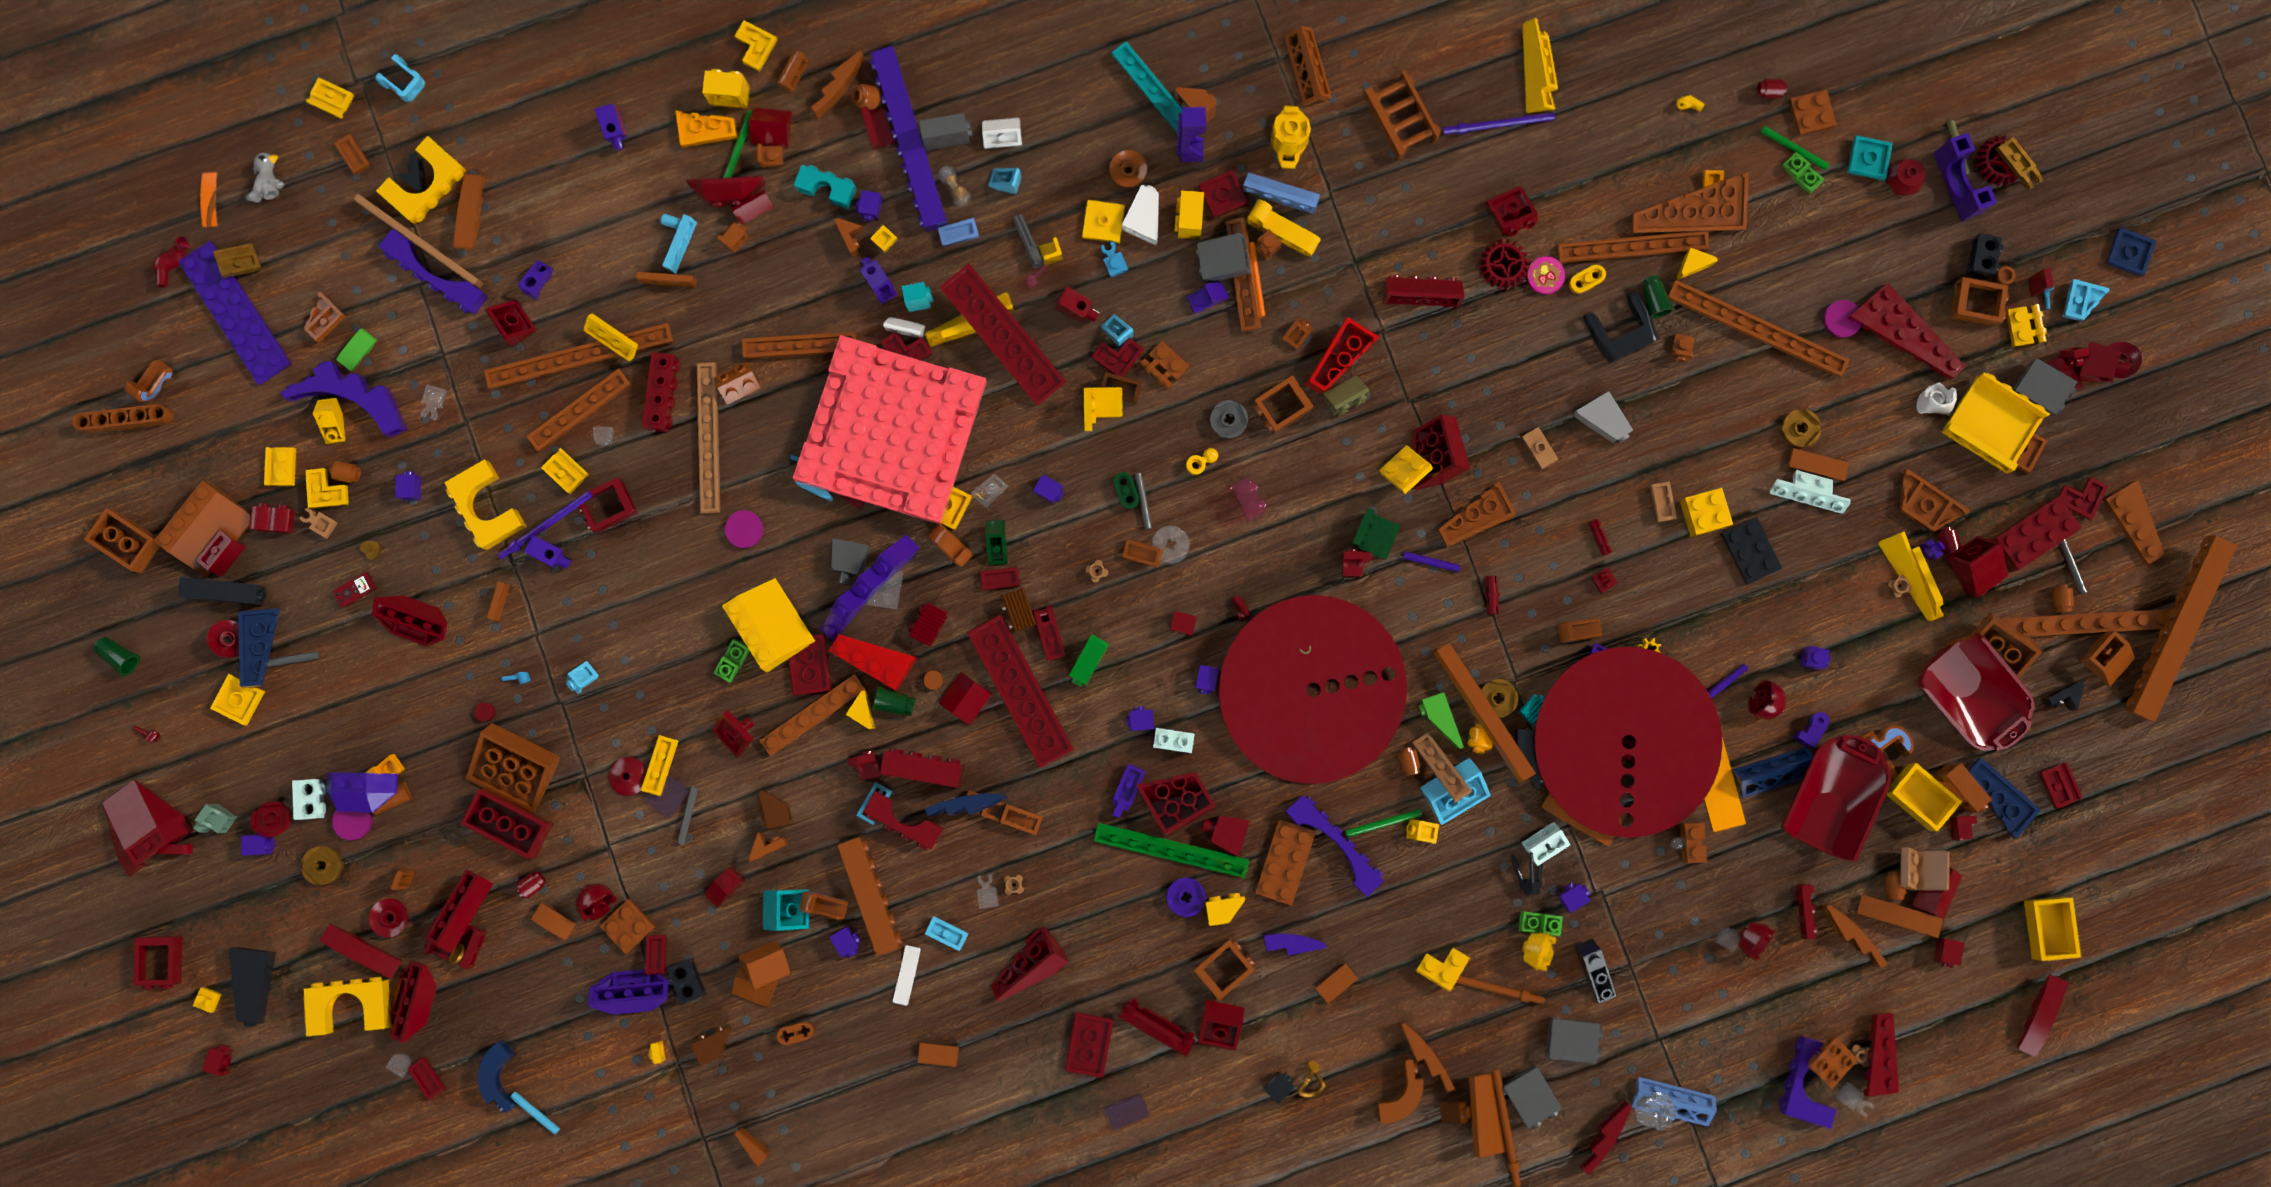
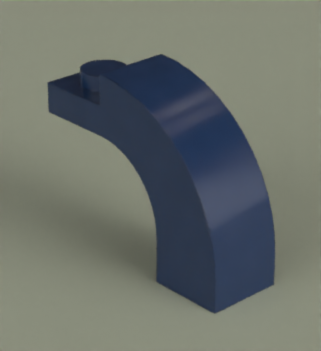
(490, 1076)

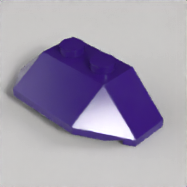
(360, 790)
(628, 992)

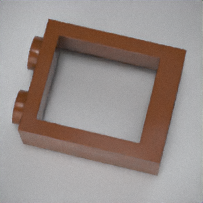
(1960, 300)
(1297, 392)
(1963, 786)
(1247, 961)

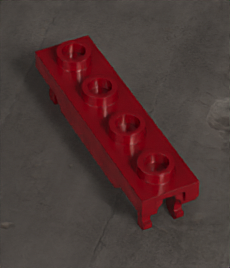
(1157, 1027)

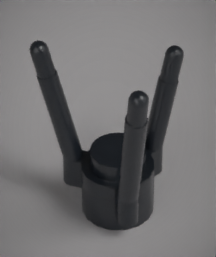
(1532, 884)

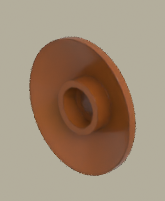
(1125, 160)

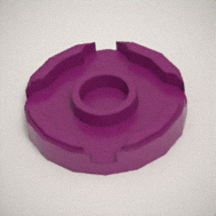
(1836, 319)
(744, 529)
(352, 824)

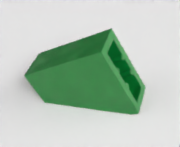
(1088, 660)

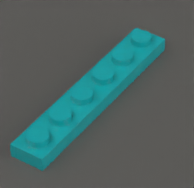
(1148, 84)

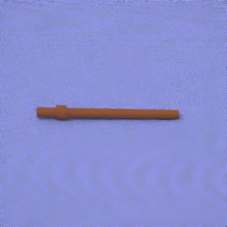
(1523, 995)
(1512, 1164)

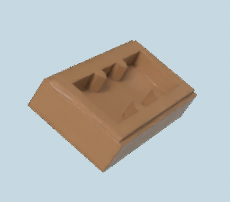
(1539, 448)
(1663, 502)

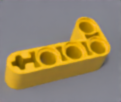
(1287, 232)

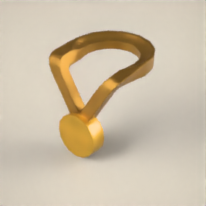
(1313, 1068)

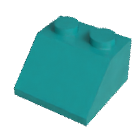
(782, 910)

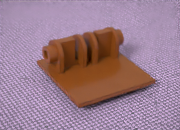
(1832, 1061)

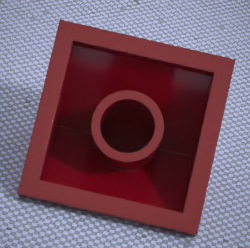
(770, 127)
(511, 321)
(965, 698)

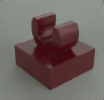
(2074, 355)
(1604, 580)

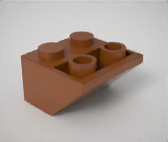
(2108, 657)

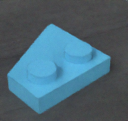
(2082, 299)

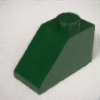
(996, 542)

